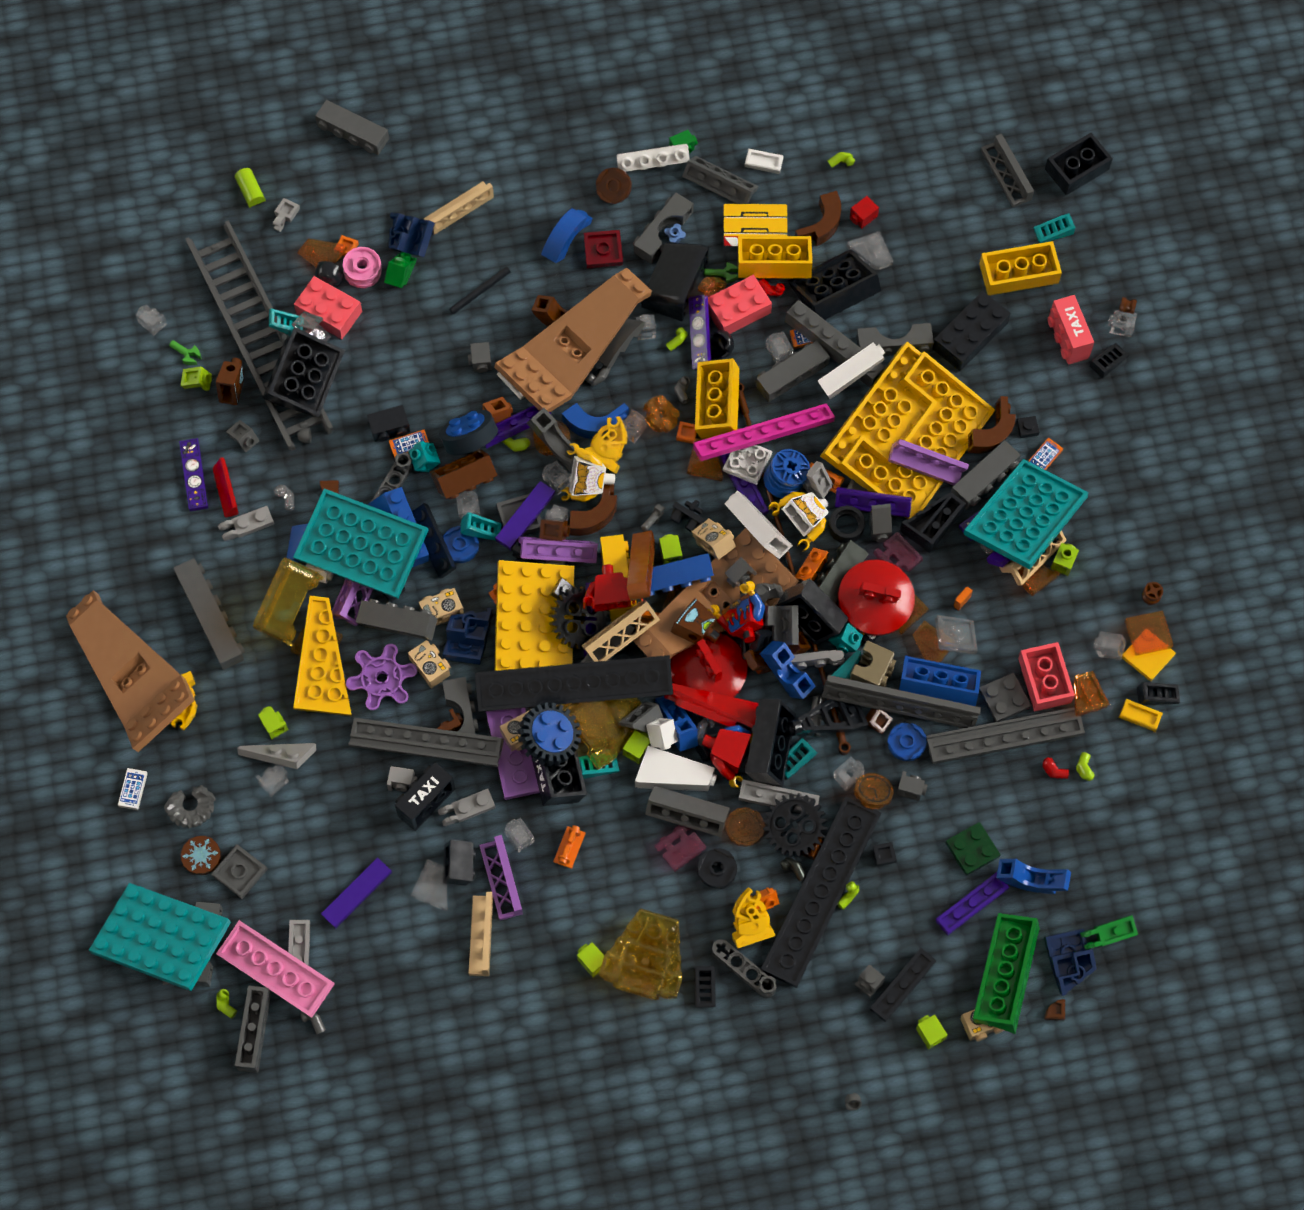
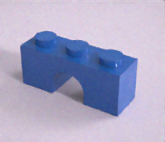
(794, 681)

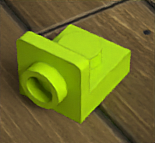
(196, 377)

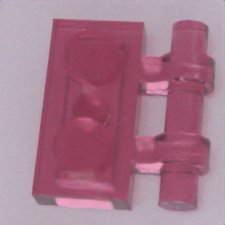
(901, 551)
(684, 851)

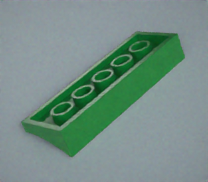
(1006, 972)

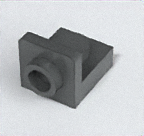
(243, 435)

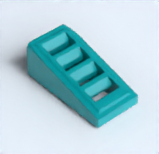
(1063, 232)
(281, 315)
(469, 528)
(846, 668)
(800, 763)
(594, 773)

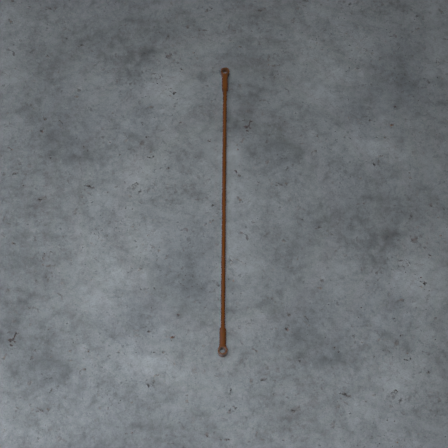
(745, 411)

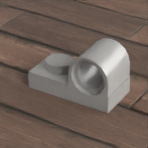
(818, 480)

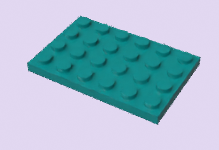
(1026, 514)
(361, 543)
(160, 936)

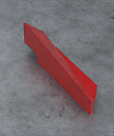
(714, 706)

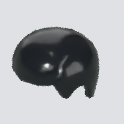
(328, 273)
(721, 344)

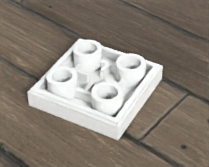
(748, 463)

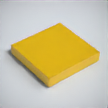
(1150, 663)

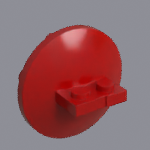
(876, 597)
(711, 667)

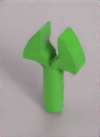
(724, 272)
(186, 352)

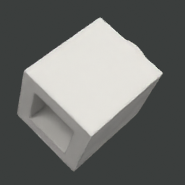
(662, 733)

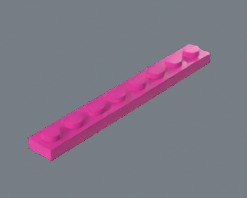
(763, 432)

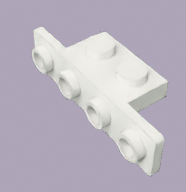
(653, 158)

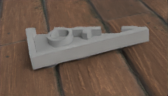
(282, 754)

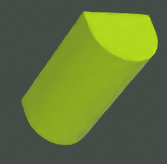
(249, 187)

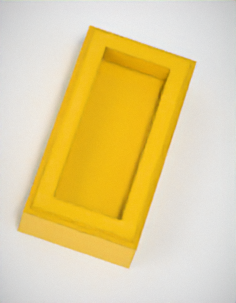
(1140, 715)

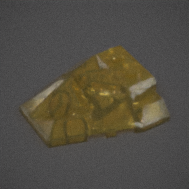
(601, 727)
(646, 957)

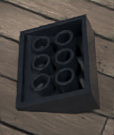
(837, 284)
(303, 373)

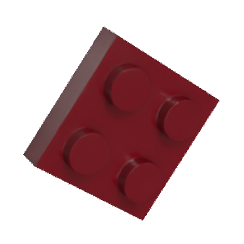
(603, 249)

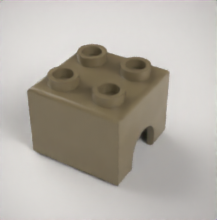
(879, 665)

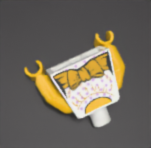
(587, 476)
(806, 514)

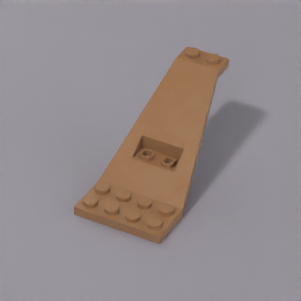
(548, 368)
(661, 641)
(135, 677)

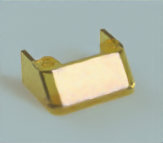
(284, 600)

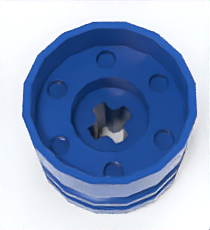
(786, 473)

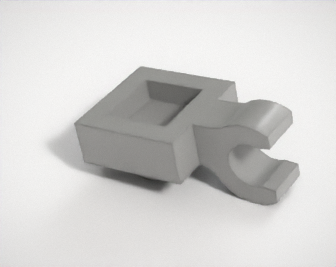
(285, 212)

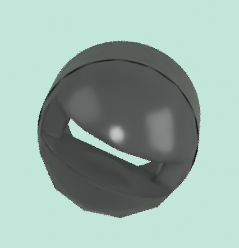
(304, 435)
(853, 1105)

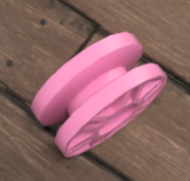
(362, 277)

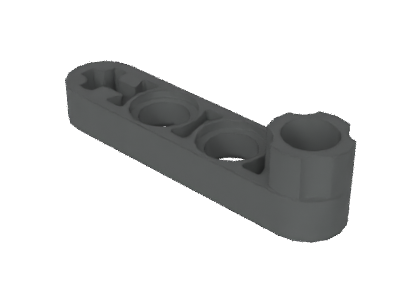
(394, 471)
(744, 968)

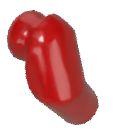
(770, 290)
(1053, 771)

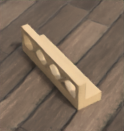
(460, 206)
(1013, 567)
(618, 625)
(481, 935)

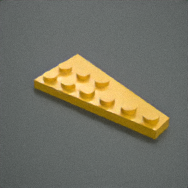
(320, 674)

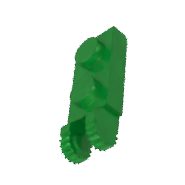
(1111, 932)

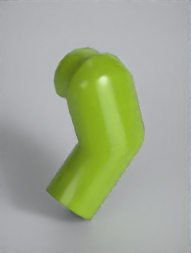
(841, 157)
(518, 444)
(1083, 768)
(847, 898)
(222, 1004)

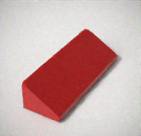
(225, 488)

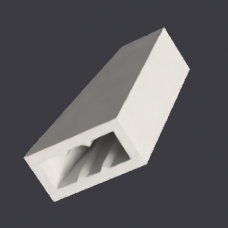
(851, 370)
(758, 525)
(673, 772)

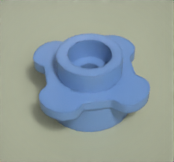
(675, 237)

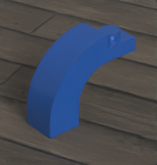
(564, 233)
(587, 425)
(1032, 879)

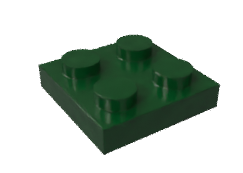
(973, 848)

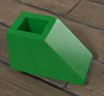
(400, 269)

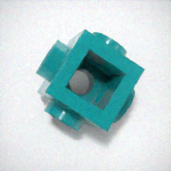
(424, 456)
(847, 640)

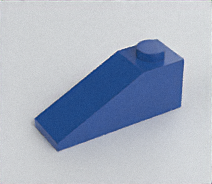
(685, 728)

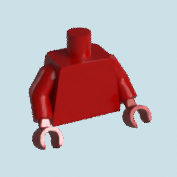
(608, 591)

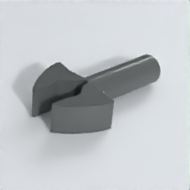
(654, 518)

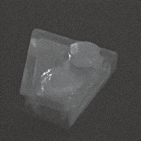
(872, 250)
(431, 886)

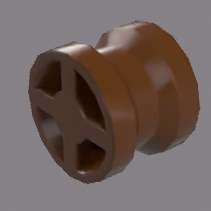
(1127, 305)
(1154, 589)

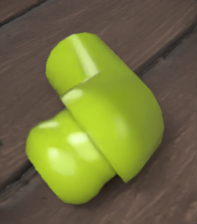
(676, 341)

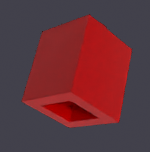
(864, 212)

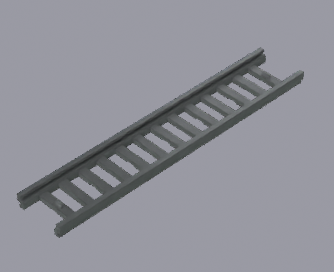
(235, 328)

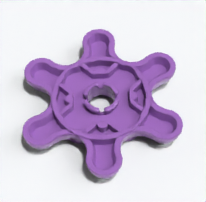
(386, 665)

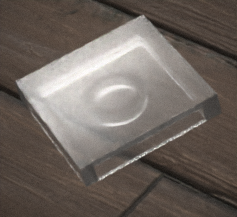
(956, 634)

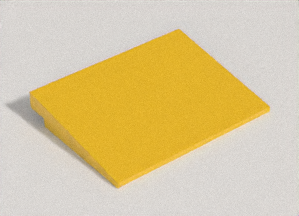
(909, 402)

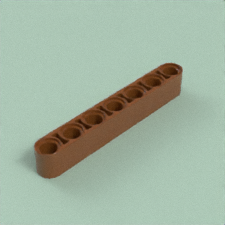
(641, 565)

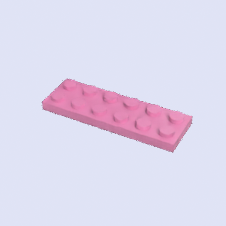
(275, 968)

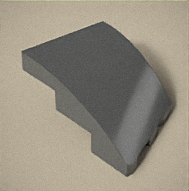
(621, 341)
(783, 623)

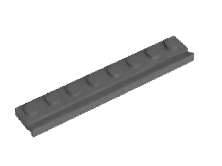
(900, 702)
(1004, 735)
(426, 742)

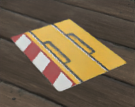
(753, 221)

